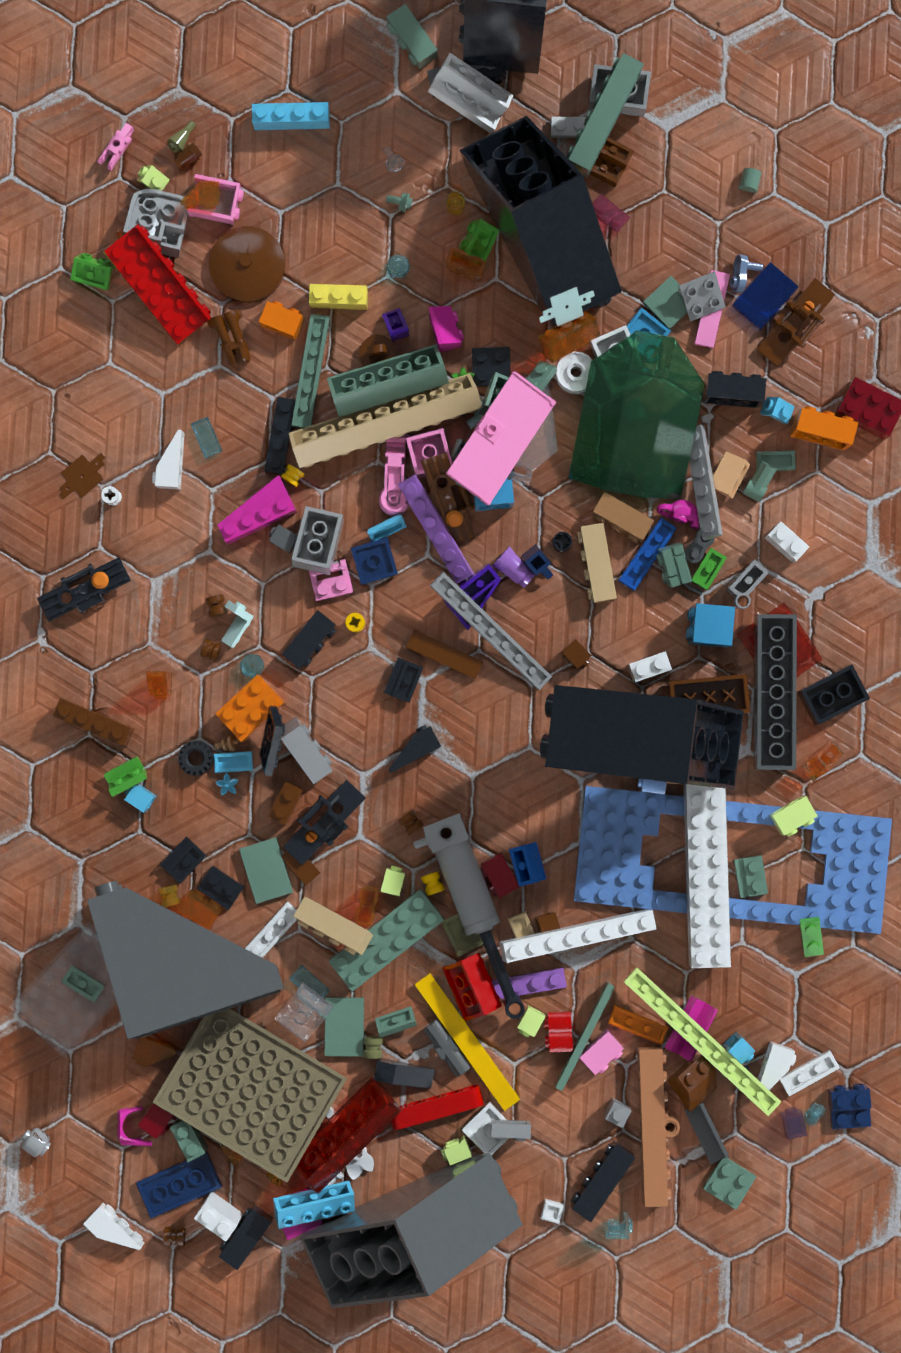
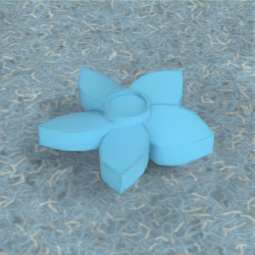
(227, 784)

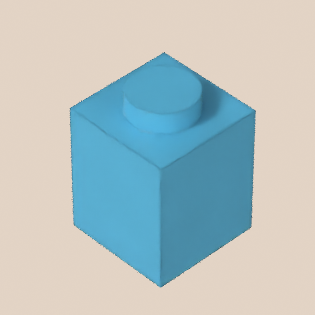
(140, 797)

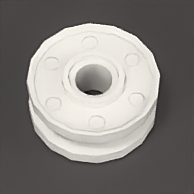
(572, 361)

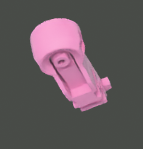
(391, 497)

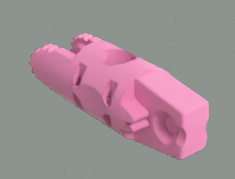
(121, 140)

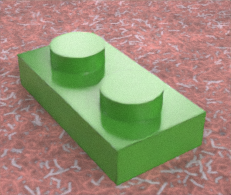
(708, 569)
(811, 936)

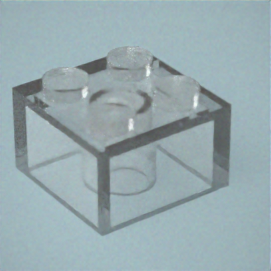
(303, 1012)

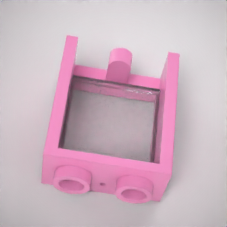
(229, 197)

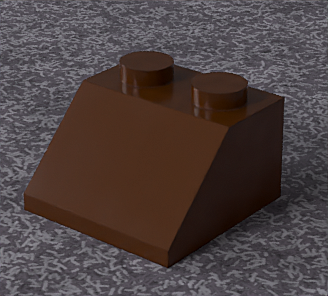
(693, 1081)

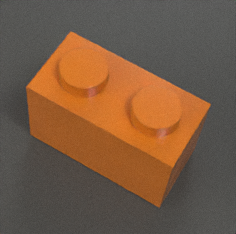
(281, 320)

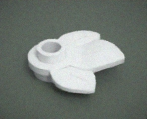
(360, 1162)

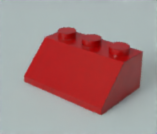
(472, 987)

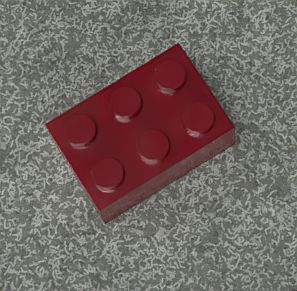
(870, 407)

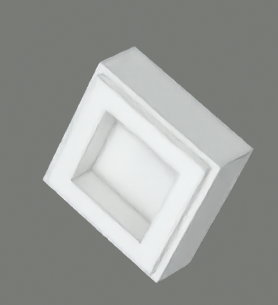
(552, 1211)

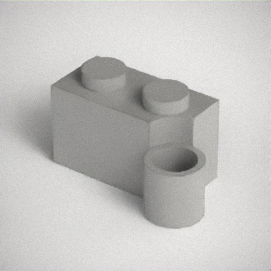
(746, 583)

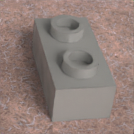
(510, 1129)

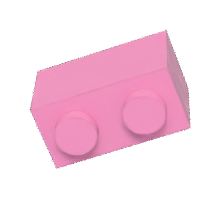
(601, 1052)

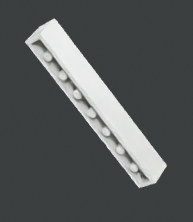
(577, 935)

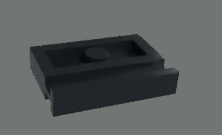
(403, 680)
(183, 860)
(220, 887)

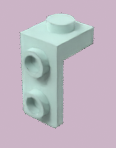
(239, 625)

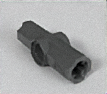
(446, 1048)

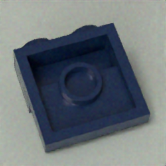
(850, 1106)

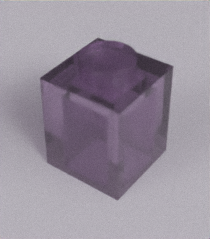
(793, 1123)

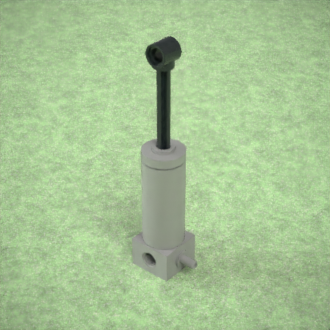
(469, 894)

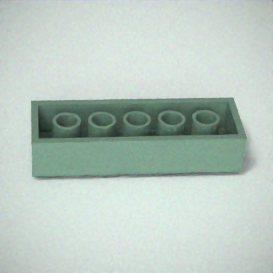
(605, 114)
(387, 380)
(390, 938)

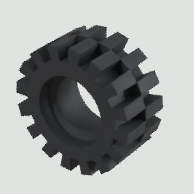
(184, 758)

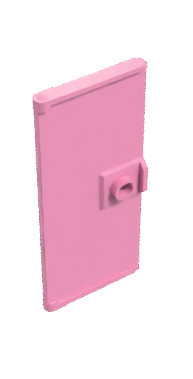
(500, 438)

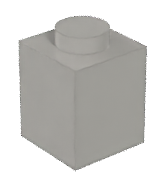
(617, 1112)

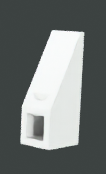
(110, 1227)

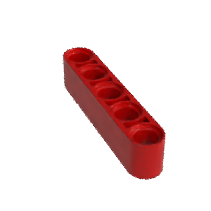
(438, 1107)

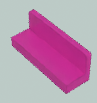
(703, 1015)

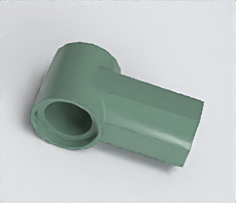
(758, 484)

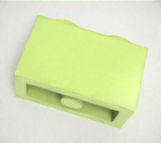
(793, 816)

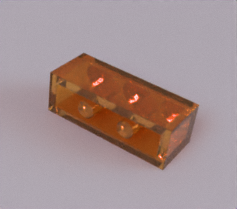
(569, 337)

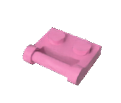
(332, 586)

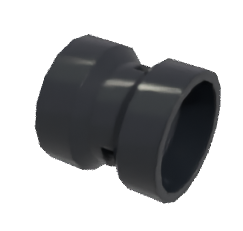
(561, 539)

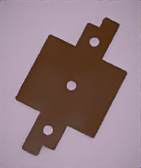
(74, 471)

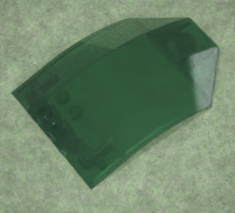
(638, 418)

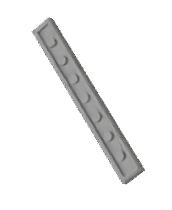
(490, 630)

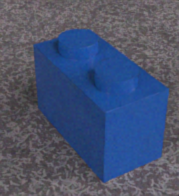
(527, 864)

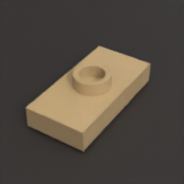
(521, 925)

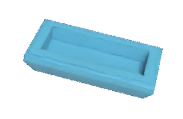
(386, 528)
(233, 762)

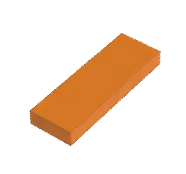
(637, 1024)

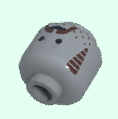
(35, 1142)

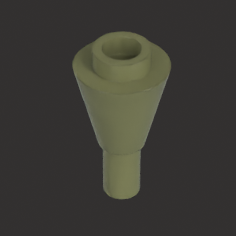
(178, 141)

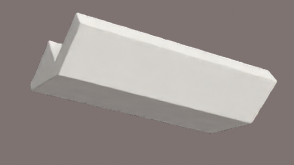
(470, 93)

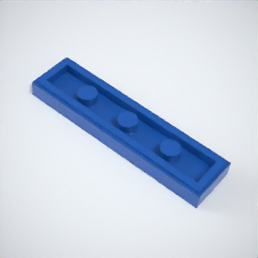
(647, 554)

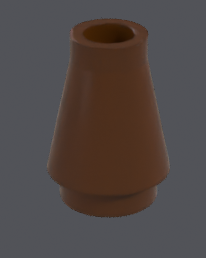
(188, 156)

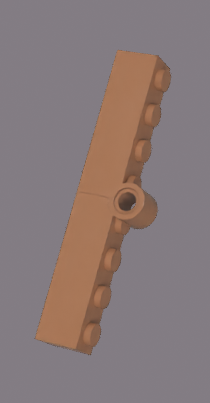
(652, 1126)

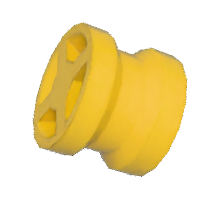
(292, 475)
(357, 622)

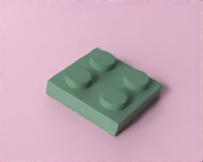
(729, 1182)

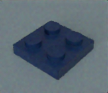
(374, 561)

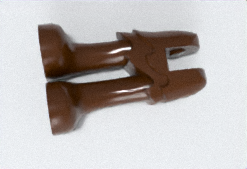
(229, 347)

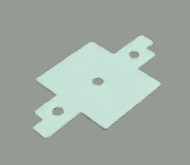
(568, 314)

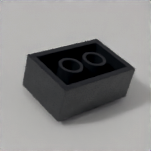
(734, 390)
(833, 694)

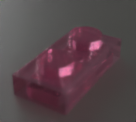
(610, 213)

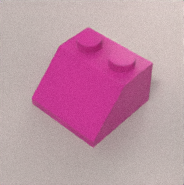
(445, 328)

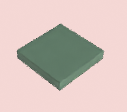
(667, 303)

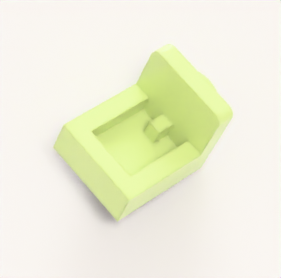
(152, 178)

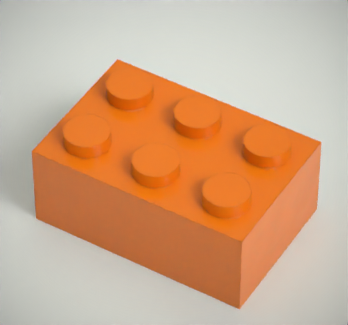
(824, 428)
(249, 708)

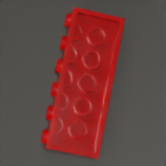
(157, 283)

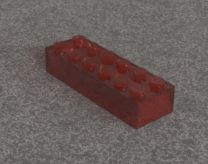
(346, 1134)

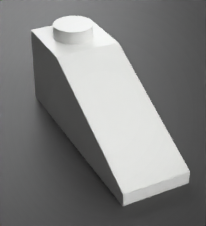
(169, 468)
(776, 1064)

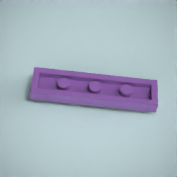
(535, 982)

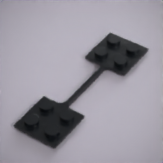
(487, 362)

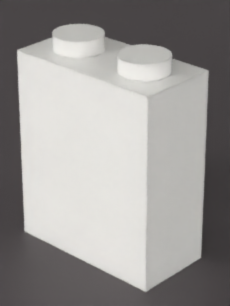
(218, 1216)

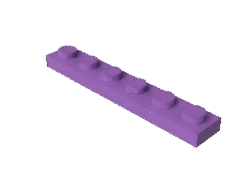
(436, 529)

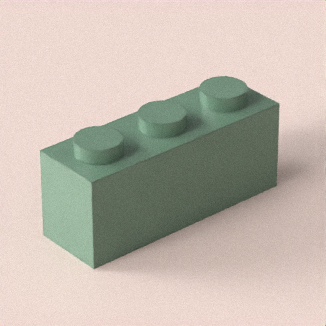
(411, 37)

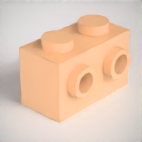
(729, 474)

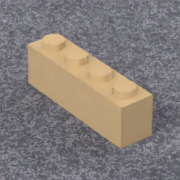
(598, 564)
(333, 926)

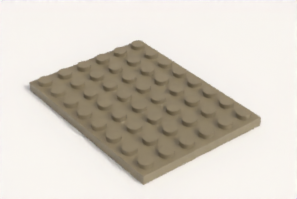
(250, 1091)

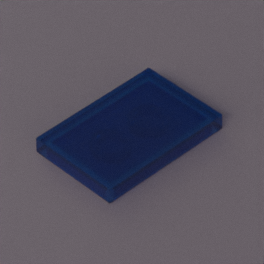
(765, 296)

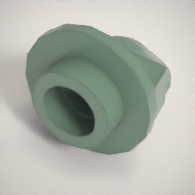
(404, 201)

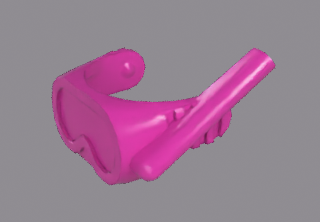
(124, 1140)

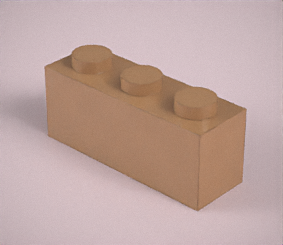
(622, 517)

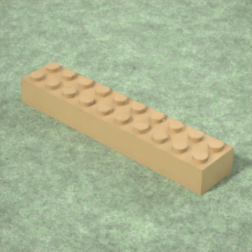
(384, 421)

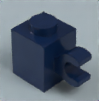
(537, 561)

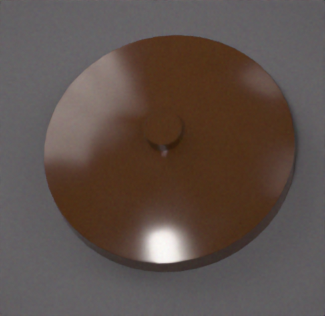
(247, 264)

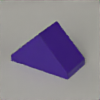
(396, 325)

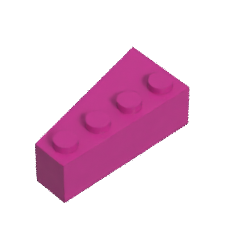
(261, 510)

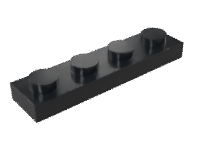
(279, 436)

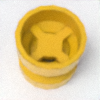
(432, 883)

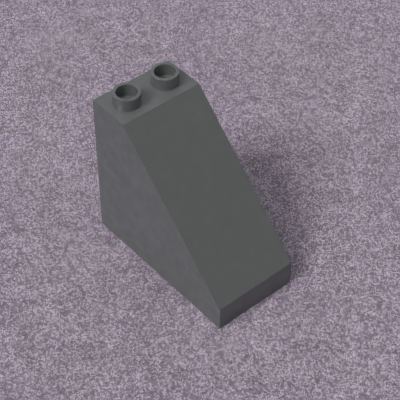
(169, 966)
(413, 1235)

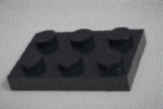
(271, 741)

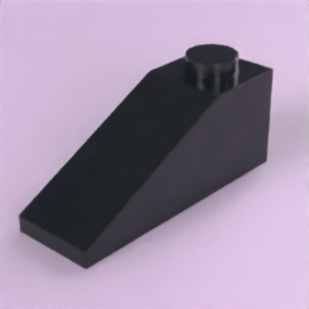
(419, 745)
(403, 1073)

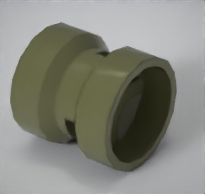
(372, 1046)

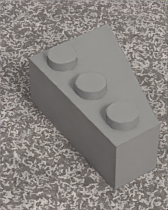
(306, 750)

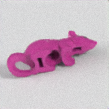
(681, 512)

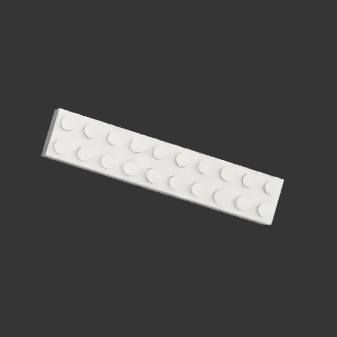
(707, 876)

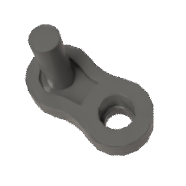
(695, 551)

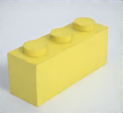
(338, 296)

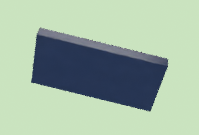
(178, 1185)

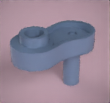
(740, 266)

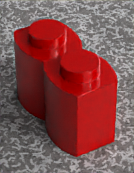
(559, 1031)

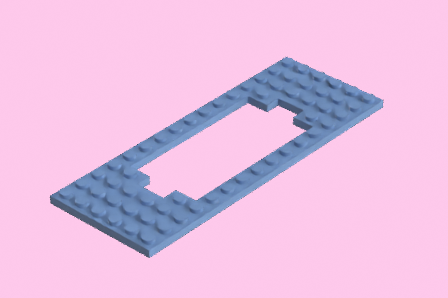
(852, 874)

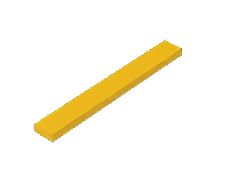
(467, 1041)

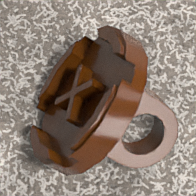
(376, 349)

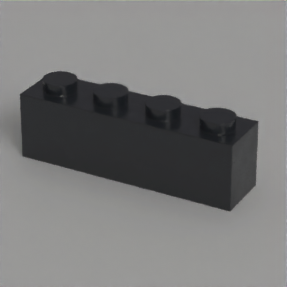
(602, 1180)

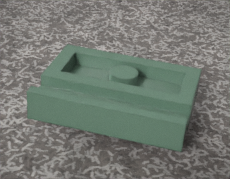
(750, 876)

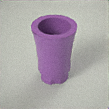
(514, 567)

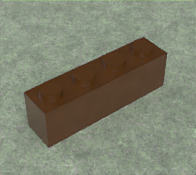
(93, 721)

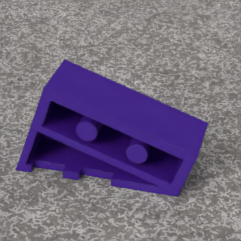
(478, 588)

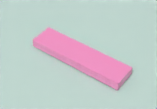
(709, 323)

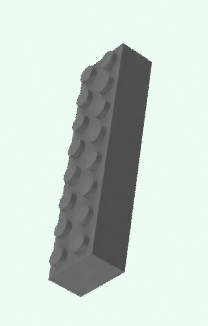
(775, 691)

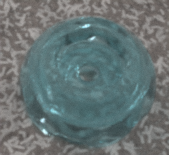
(399, 272)
(246, 668)
(814, 1113)

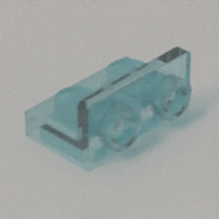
(614, 1230)

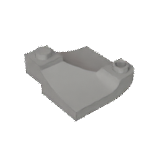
(161, 216)

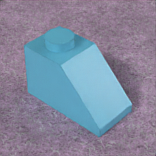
(739, 1048)

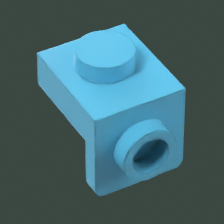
(777, 409)

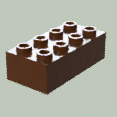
(722, 690)

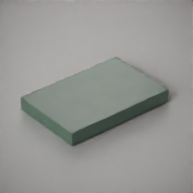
(266, 870)
(345, 1027)

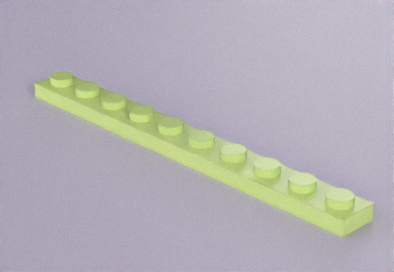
(702, 1041)

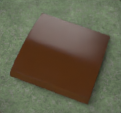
(611, 162)

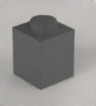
(283, 538)

